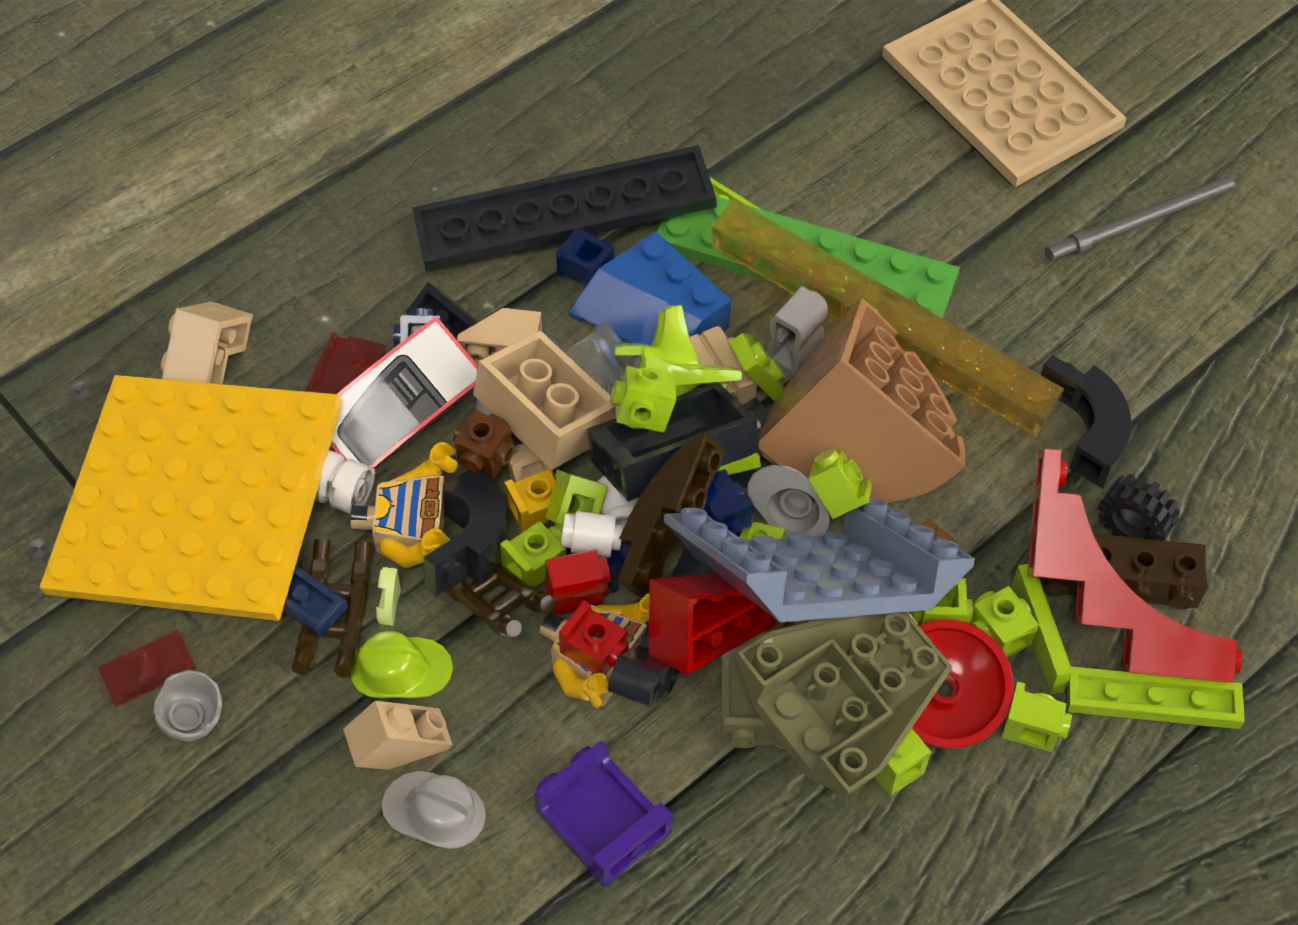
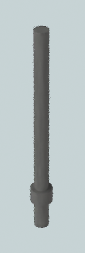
(1084, 240)

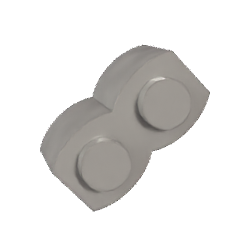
(797, 329)

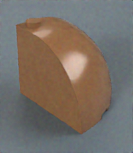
(871, 403)

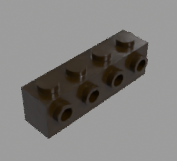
(1151, 568)

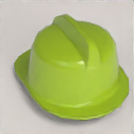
(401, 667)

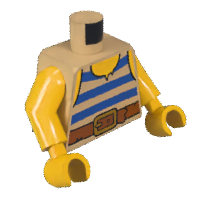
(409, 510)
(574, 678)

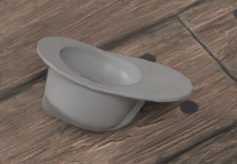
(788, 501)
(434, 809)

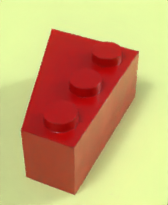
(699, 620)

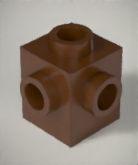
(484, 443)

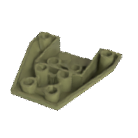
(843, 691)

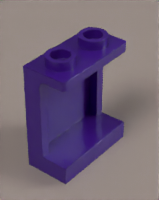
(601, 813)

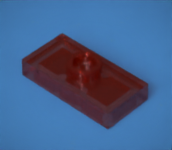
(145, 668)

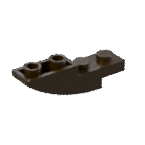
(676, 486)

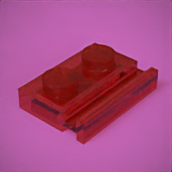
(343, 362)

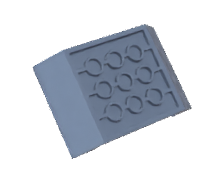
(868, 569)

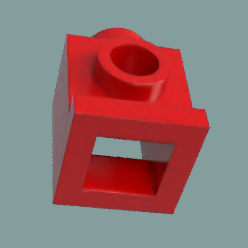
(593, 654)

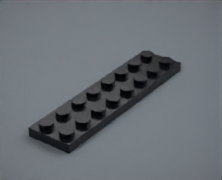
(555, 206)

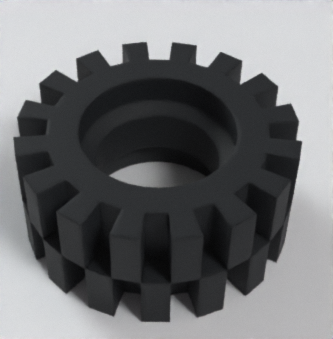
(1138, 509)

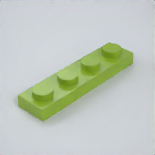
(1155, 698)

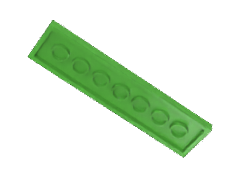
(911, 275)

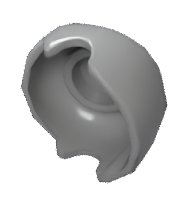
(188, 706)

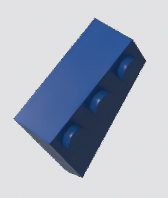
(646, 281)

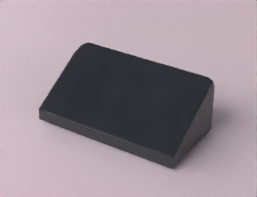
(444, 306)

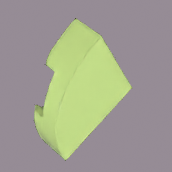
(390, 595)

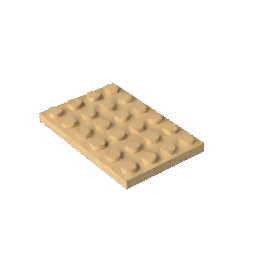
(1003, 89)

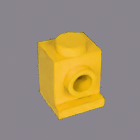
(530, 498)

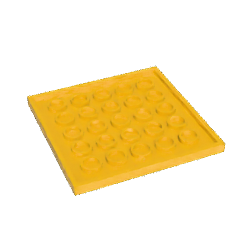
(194, 497)

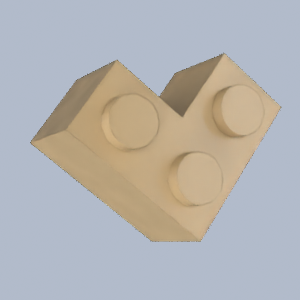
(202, 342)

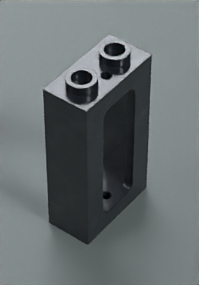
(634, 456)

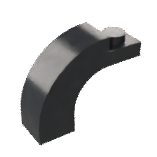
(1103, 412)
(479, 509)

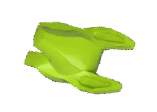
(675, 354)

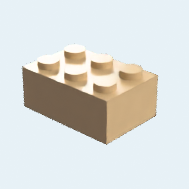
(543, 398)

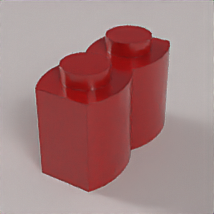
(577, 579)

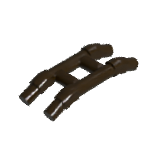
(355, 595)
(494, 612)

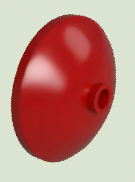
(978, 684)

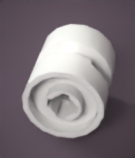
(345, 482)

